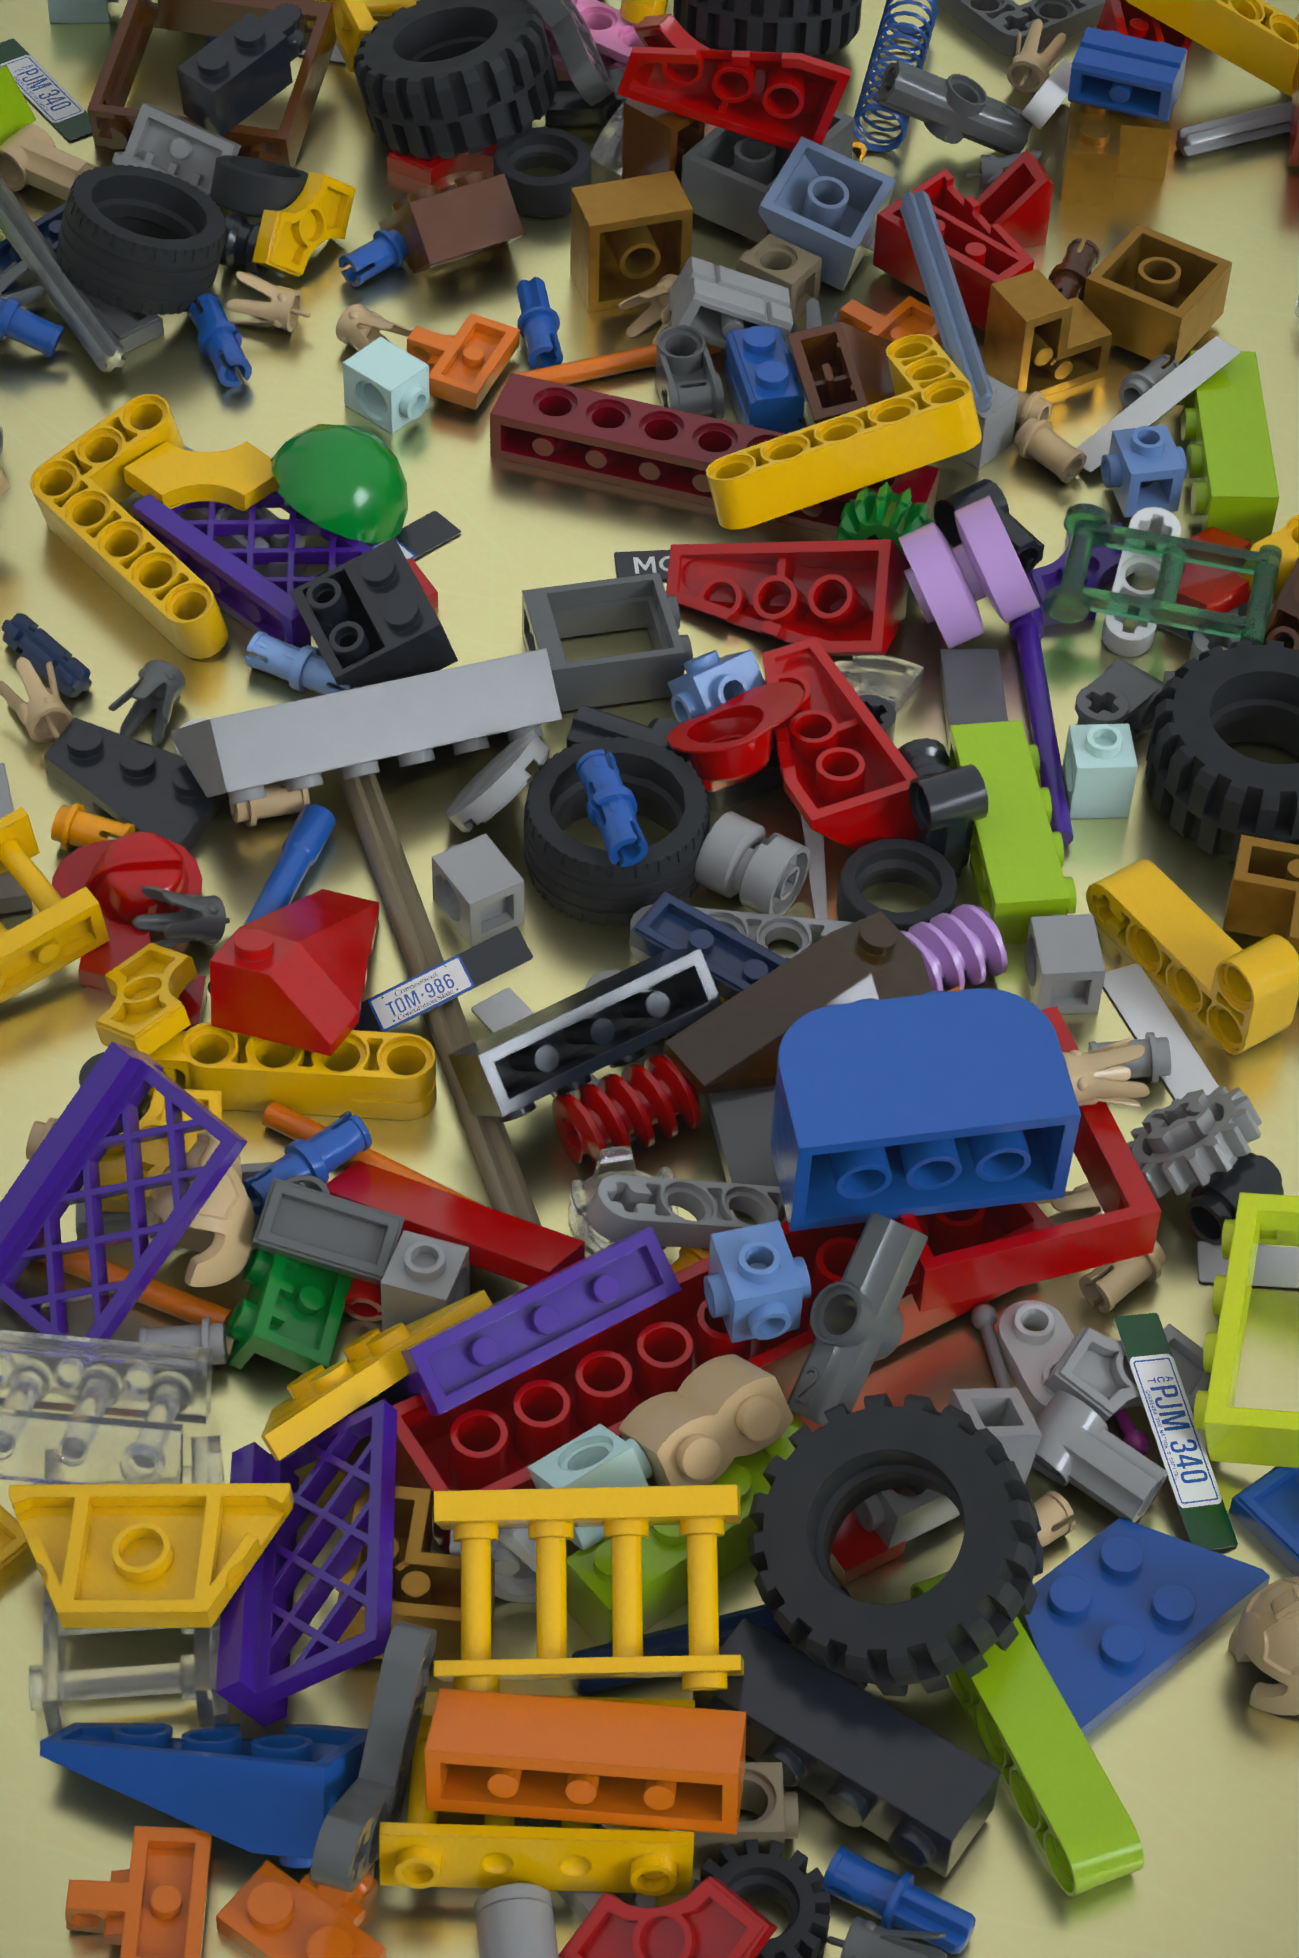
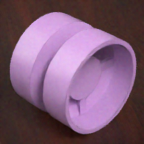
(953, 579)

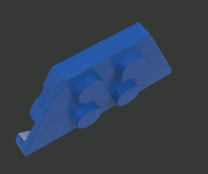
(1130, 1613)

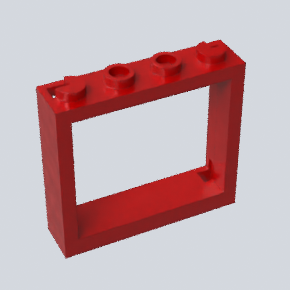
(1119, 1234)

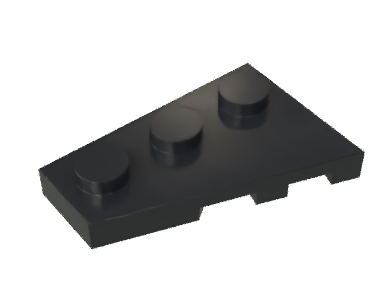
(132, 782)

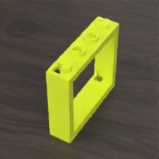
(1231, 1431)

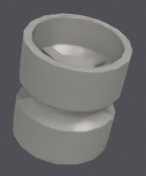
(744, 862)

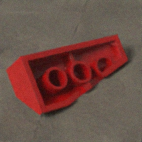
(745, 92)

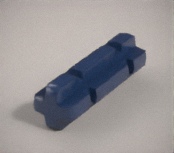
(39, 648)

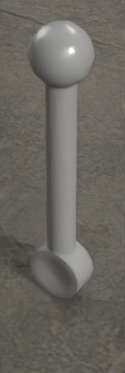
(984, 1318)

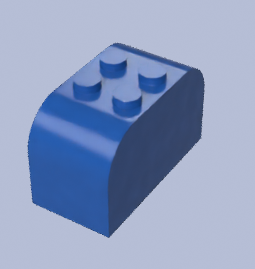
(920, 1108)

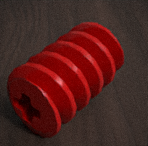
(625, 1108)

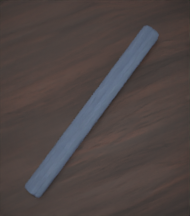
(944, 294)

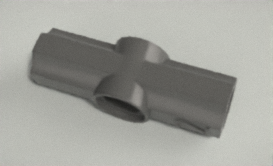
(954, 108)
(857, 1318)

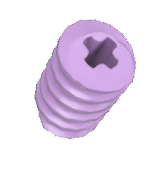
(959, 947)

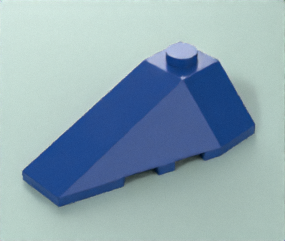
(247, 1791)

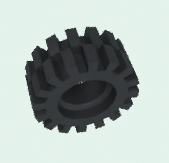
(784, 1882)

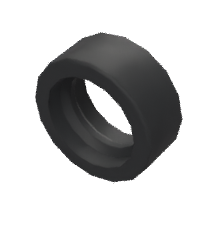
(549, 149)
(255, 185)
(896, 862)

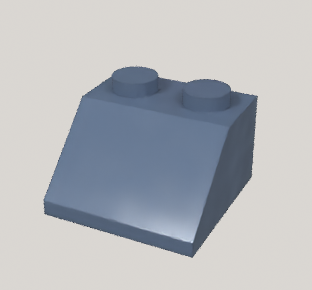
(827, 207)

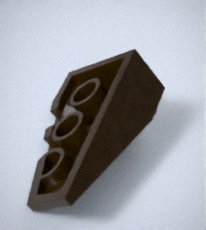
(741, 1038)

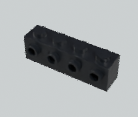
(585, 1033)
(855, 1751)

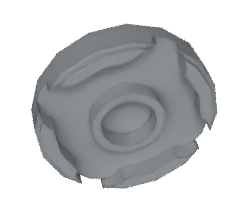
(497, 782)

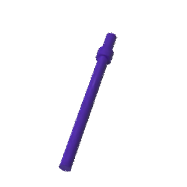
(1027, 633)

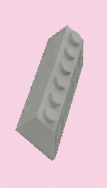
(370, 724)

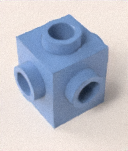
(1144, 469)
(712, 682)
(755, 1282)

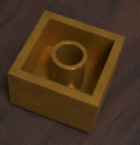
(627, 236)
(1157, 293)

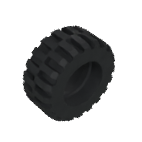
(771, 25)
(455, 75)
(1201, 780)
(842, 1468)

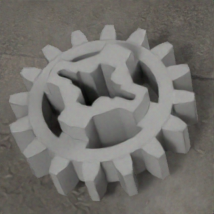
(1194, 1139)

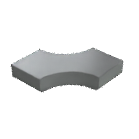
(1101, 1377)

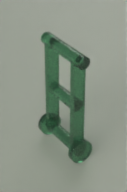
(1092, 526)

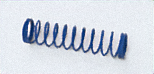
(893, 26)

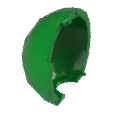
(343, 482)

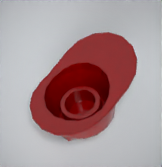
(736, 736)
(120, 868)

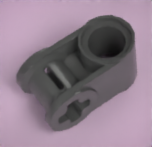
(686, 373)
(1120, 697)

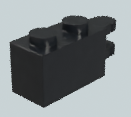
(241, 68)

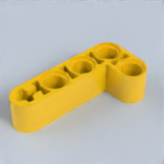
(1226, 990)

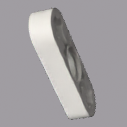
(1049, 96)
(1141, 640)

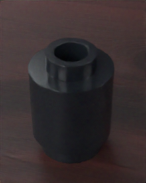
(1220, 1197)

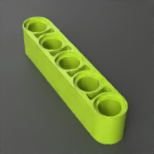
(1047, 1765)

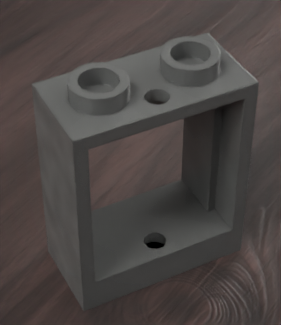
(602, 608)

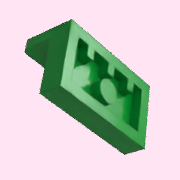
(287, 1313)

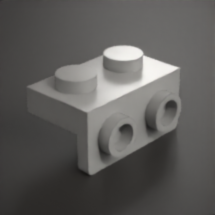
(174, 147)

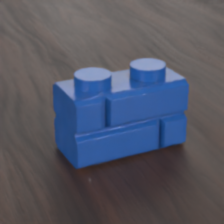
(1127, 74)
(763, 380)

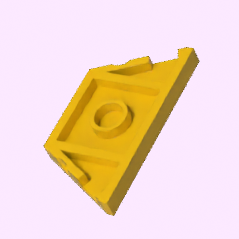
(371, 1366)
(147, 1548)

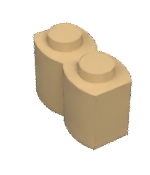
(713, 1417)

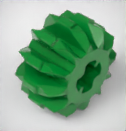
(881, 516)

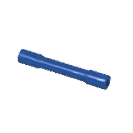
(298, 855)

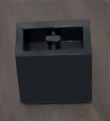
(374, 620)

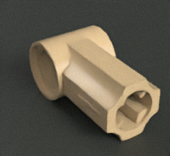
(34, 160)

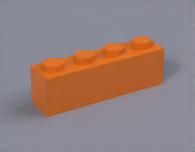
(586, 1761)

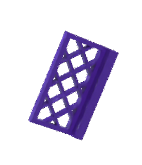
(229, 572)
(72, 1158)
(537, 1323)
(260, 1618)

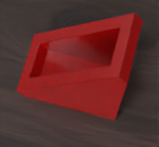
(1020, 201)

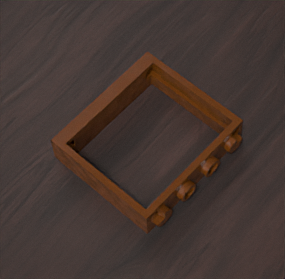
(113, 122)

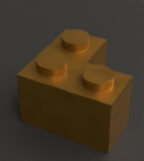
(1107, 146)
(1042, 338)
(1265, 890)
(424, 1583)

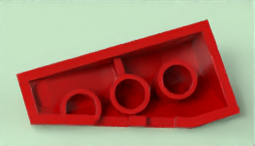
(794, 591)
(837, 755)
(296, 972)

